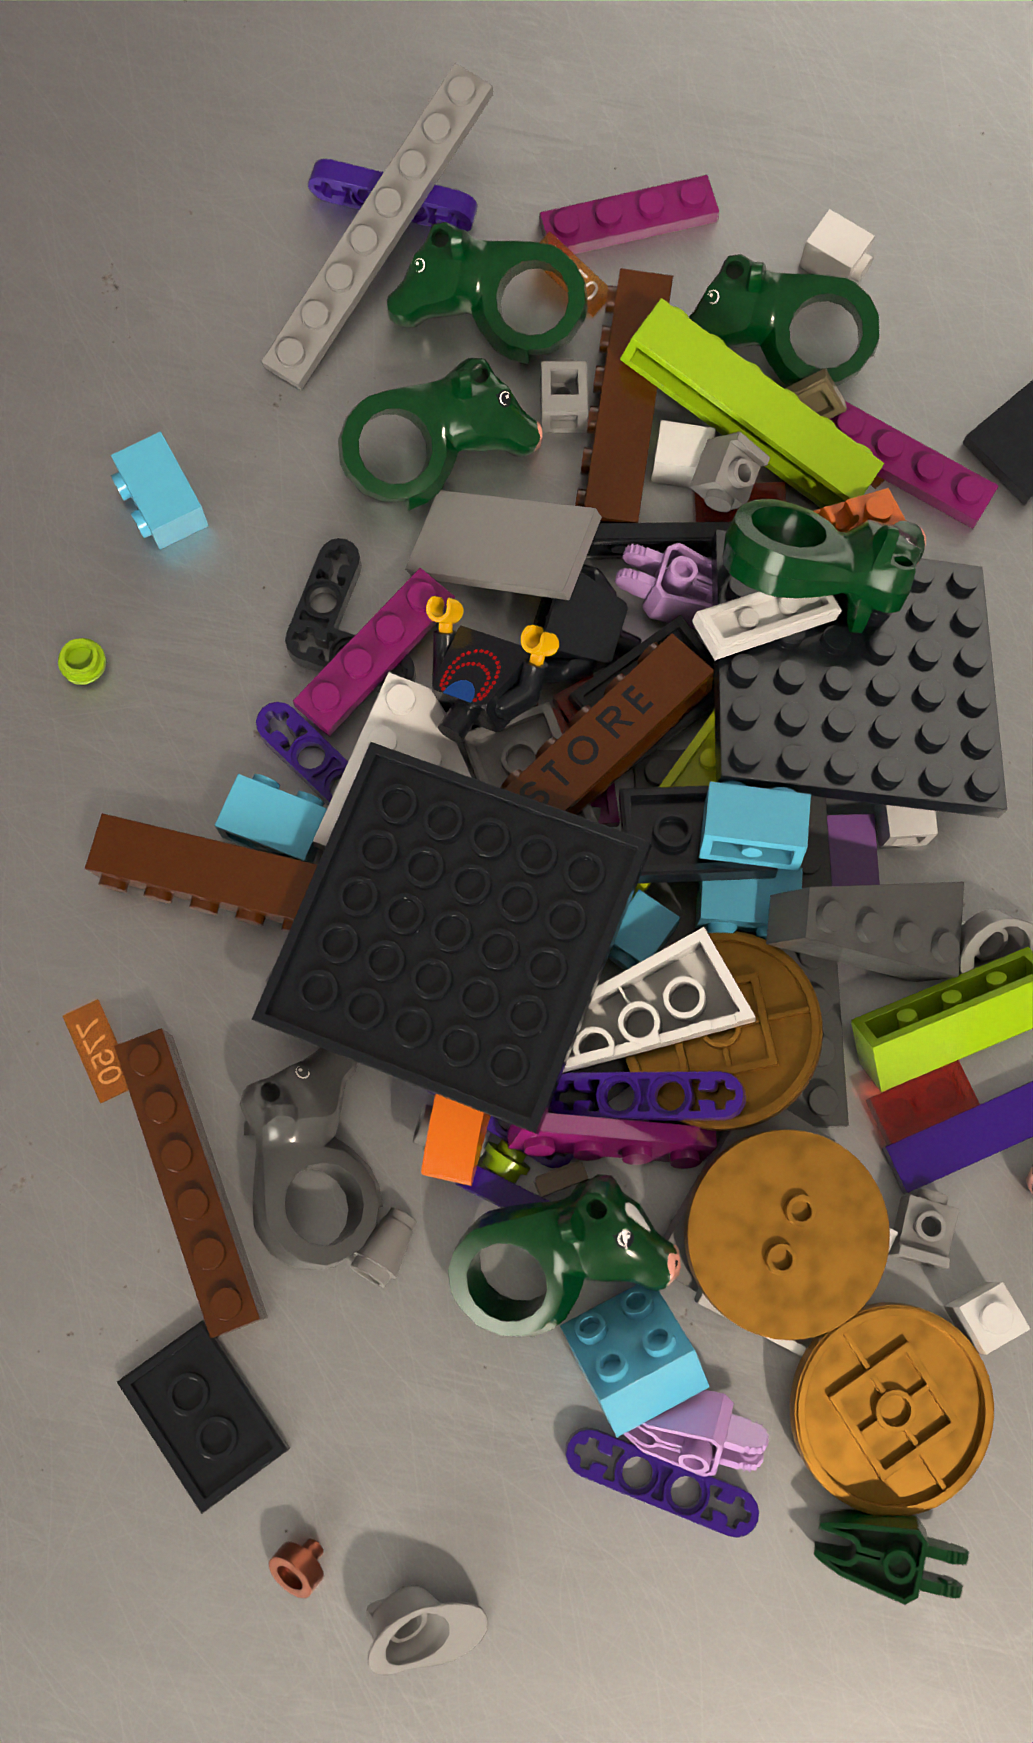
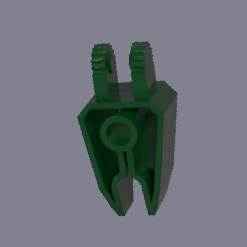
(888, 1555)

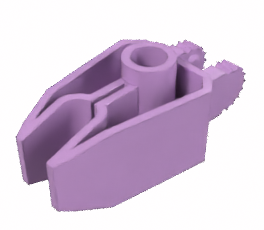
(677, 585)
(702, 1435)

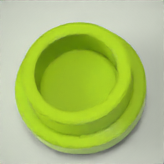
(82, 661)
(505, 1162)

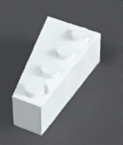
(661, 1003)

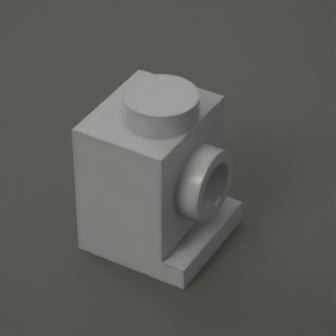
(564, 396)
(728, 471)
(911, 1241)

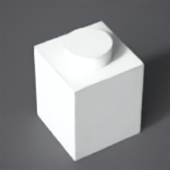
(837, 249)
(679, 452)
(904, 826)
(987, 1316)

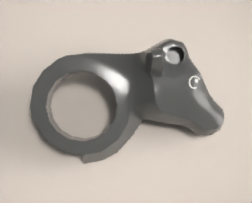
(295, 1131)

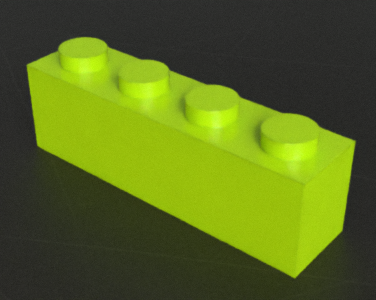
(946, 1021)

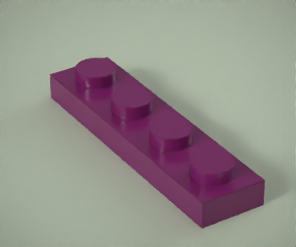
(633, 215)
(919, 468)
(371, 654)
(626, 1139)

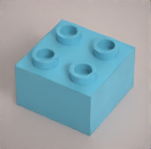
(635, 1357)

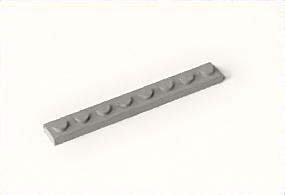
(378, 226)

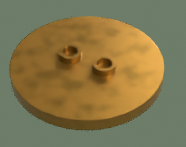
(767, 1056)
(787, 1234)
(892, 1410)

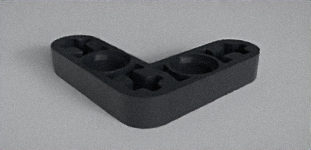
(325, 625)

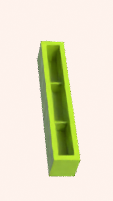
(739, 398)

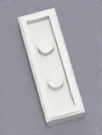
(759, 620)

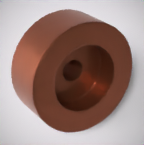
(298, 1567)

